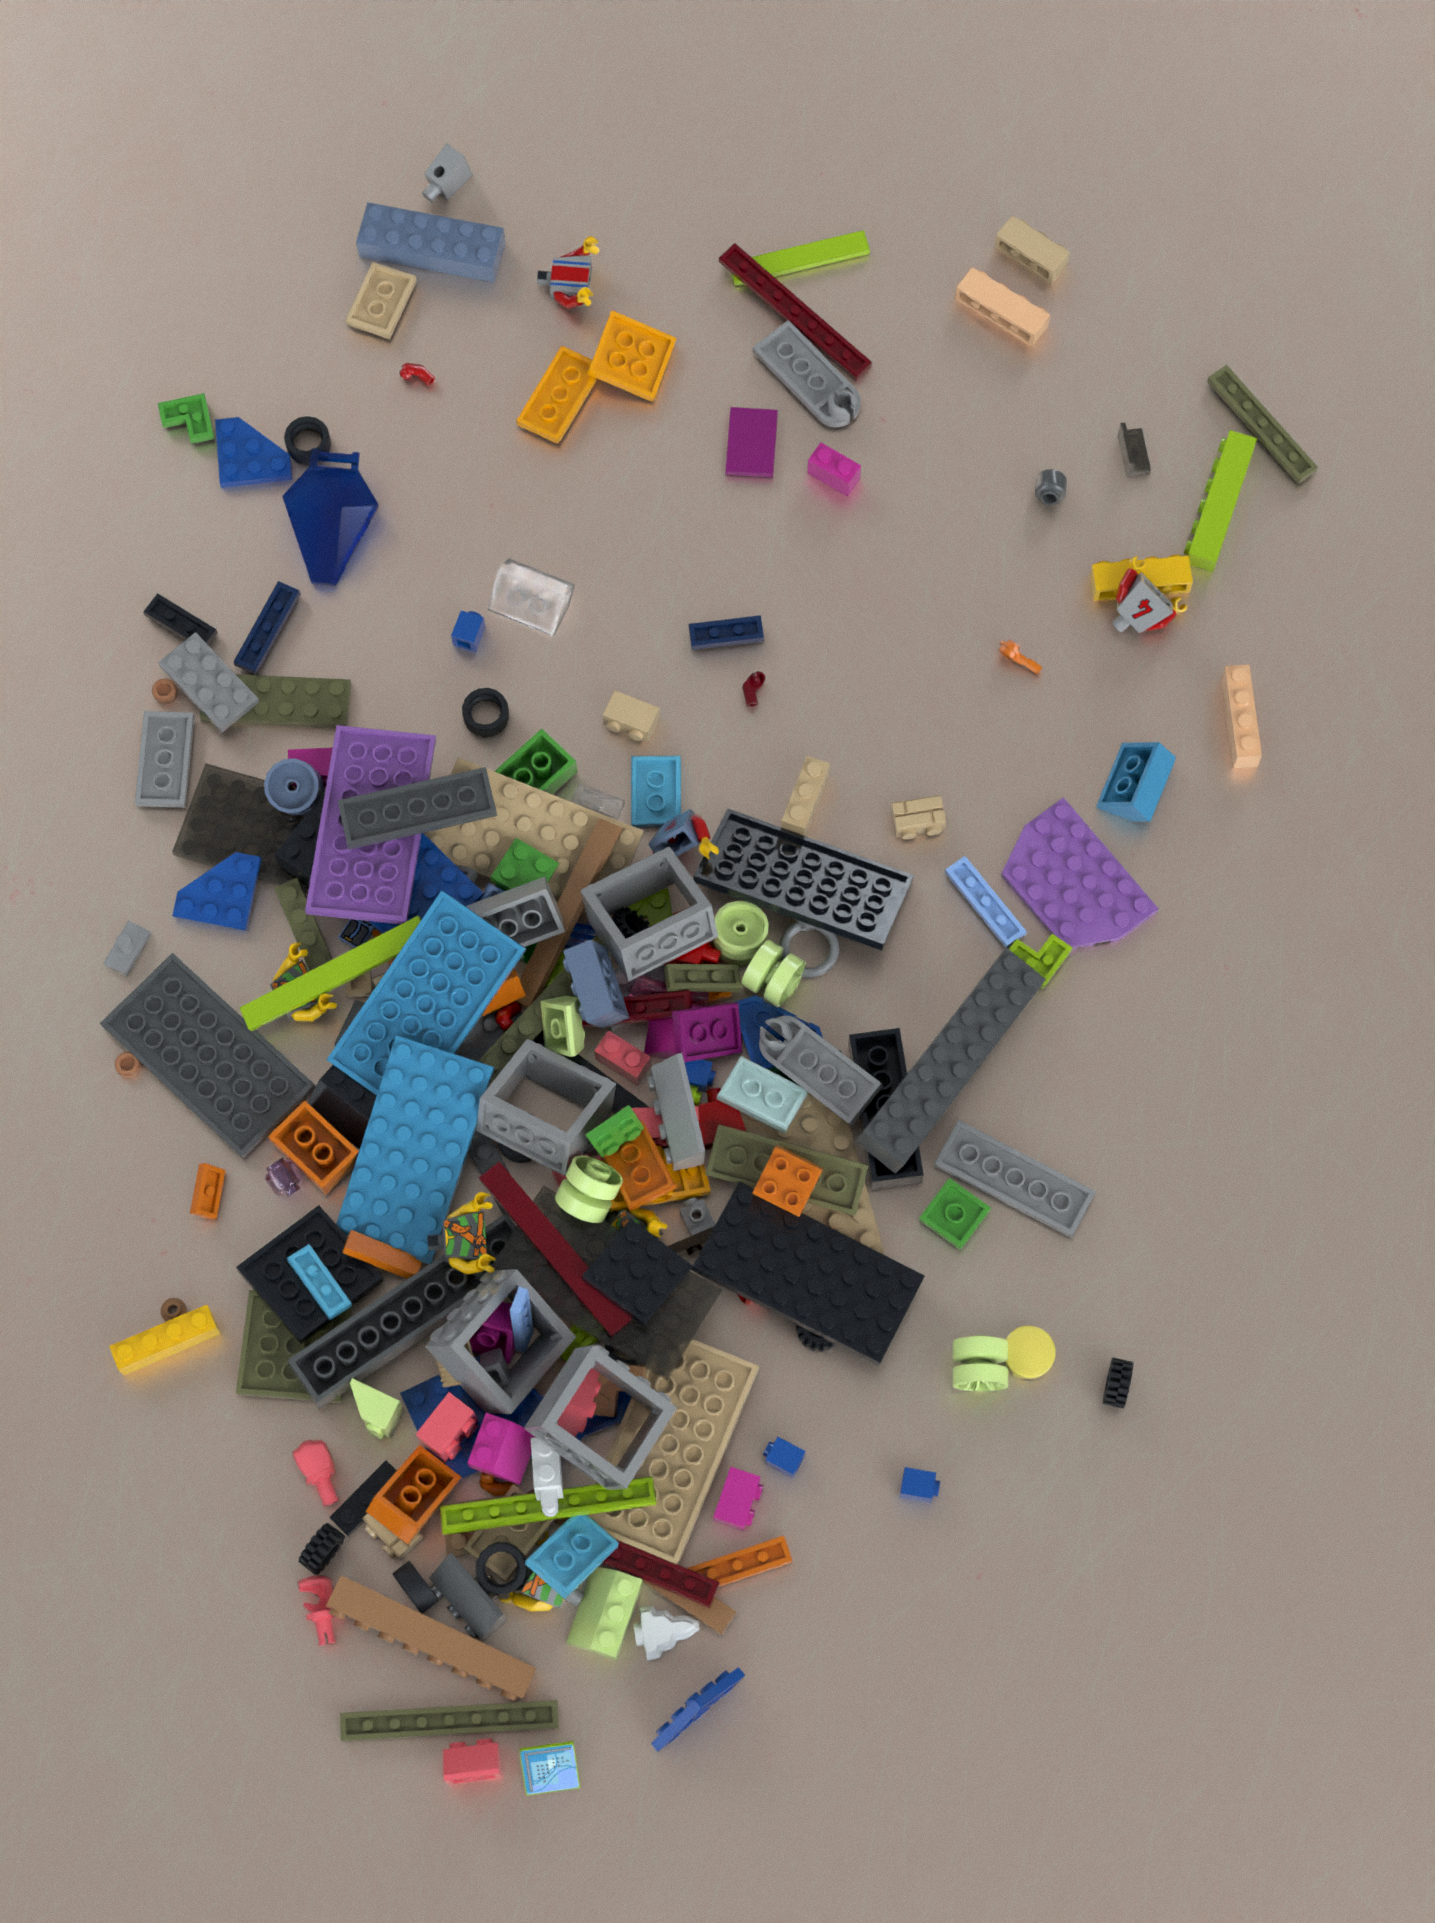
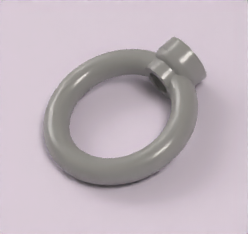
(833, 948)

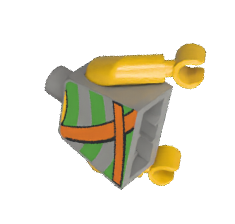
(537, 1595)

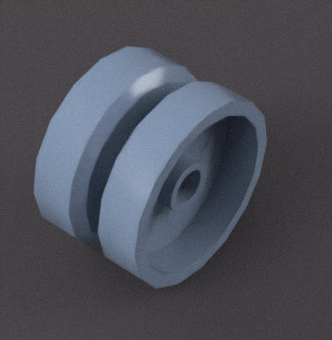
(279, 786)

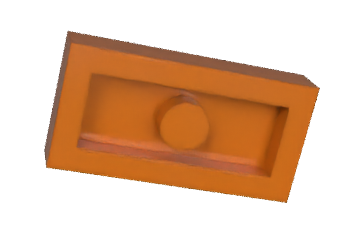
(207, 1191)

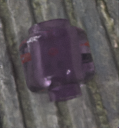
(283, 1177)

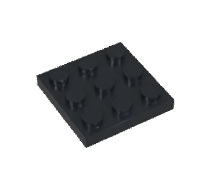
(637, 1272)

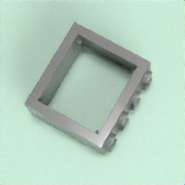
(663, 940)
(530, 1134)
(449, 1341)
(544, 1419)

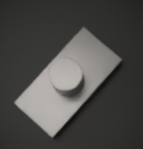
(127, 948)

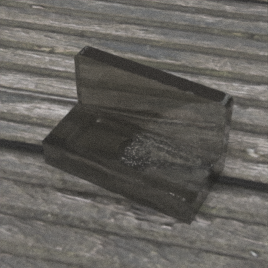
(1133, 451)

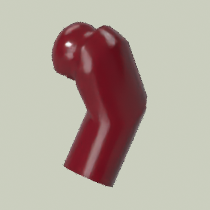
(751, 686)

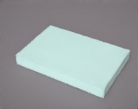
(762, 1094)

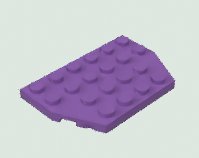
(1074, 880)

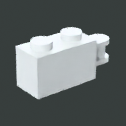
(546, 1476)

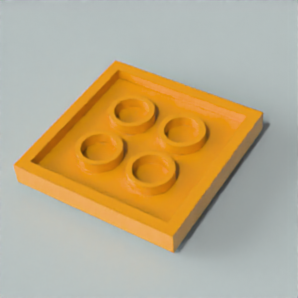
(631, 356)

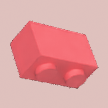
(623, 1058)

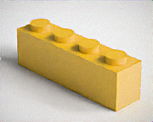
(1168, 574)
(165, 1340)

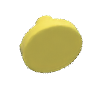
(1030, 1352)

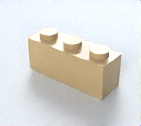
(1032, 249)
(806, 795)

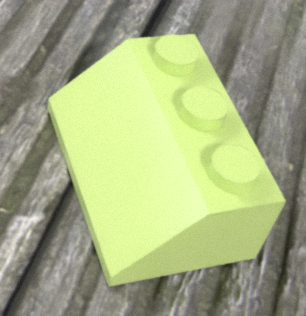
(605, 1612)

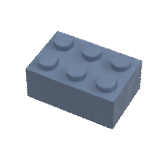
(595, 984)

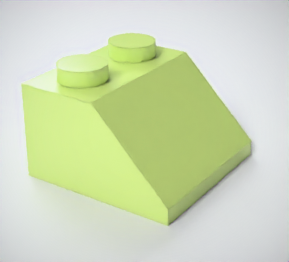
(562, 1025)
(377, 1410)

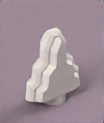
(661, 1630)

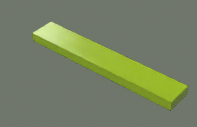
(812, 254)

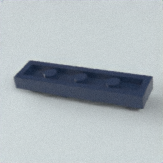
(267, 628)

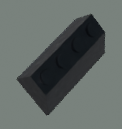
(343, 1104)

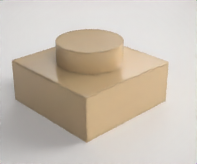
(360, 986)

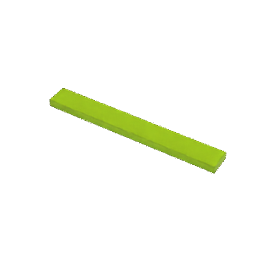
(328, 976)
(527, 1509)

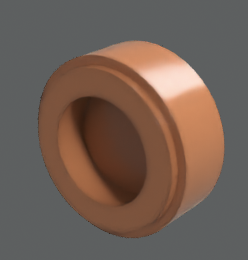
(164, 691)
(127, 1065)

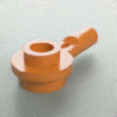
(1010, 651)

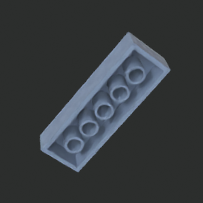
(430, 242)

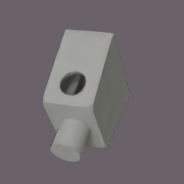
(446, 174)

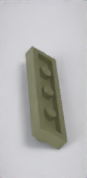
(303, 925)

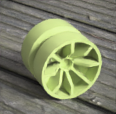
(780, 977)
(588, 1189)
(980, 1363)

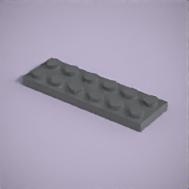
(417, 808)

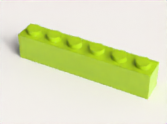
(1221, 500)

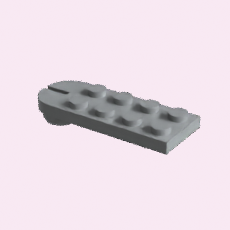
(809, 376)
(818, 1067)

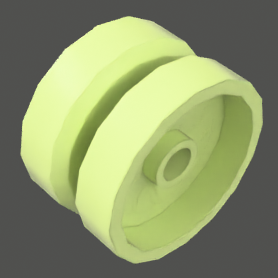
(740, 931)

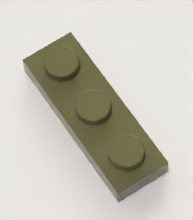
(702, 977)

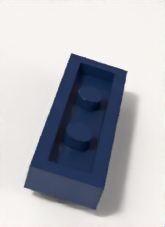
(726, 632)

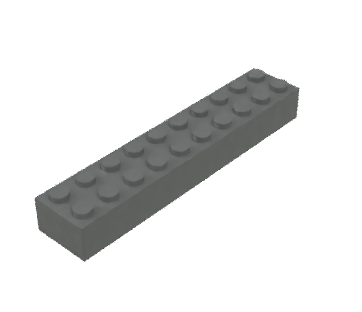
(950, 1060)
(390, 1324)

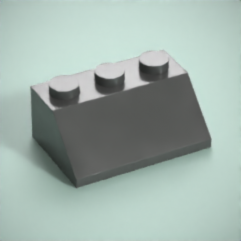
(466, 1599)

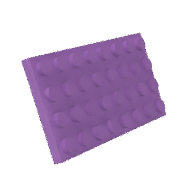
(375, 878)

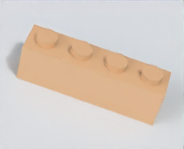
(1002, 306)
(1241, 716)

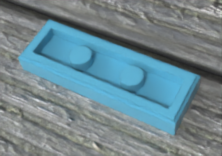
(319, 1282)

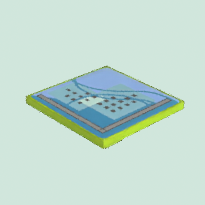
(549, 1768)

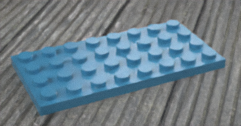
(430, 990)
(414, 1147)

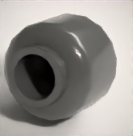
(1050, 486)

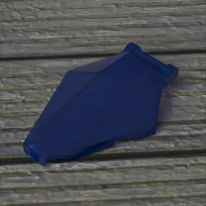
(329, 514)

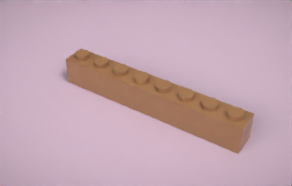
(431, 1638)

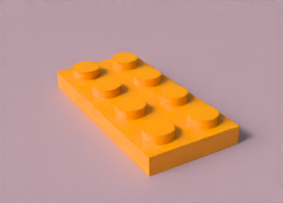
(558, 396)

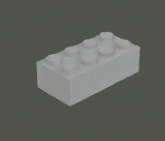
(523, 913)

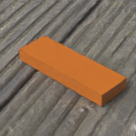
(381, 1255)

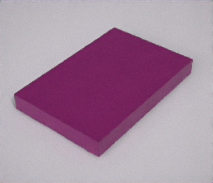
(751, 442)
(707, 1031)

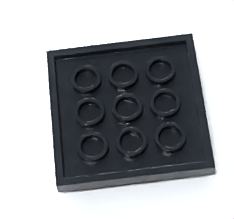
(281, 1287)

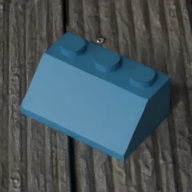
(1136, 780)

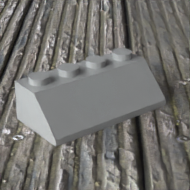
(677, 1113)

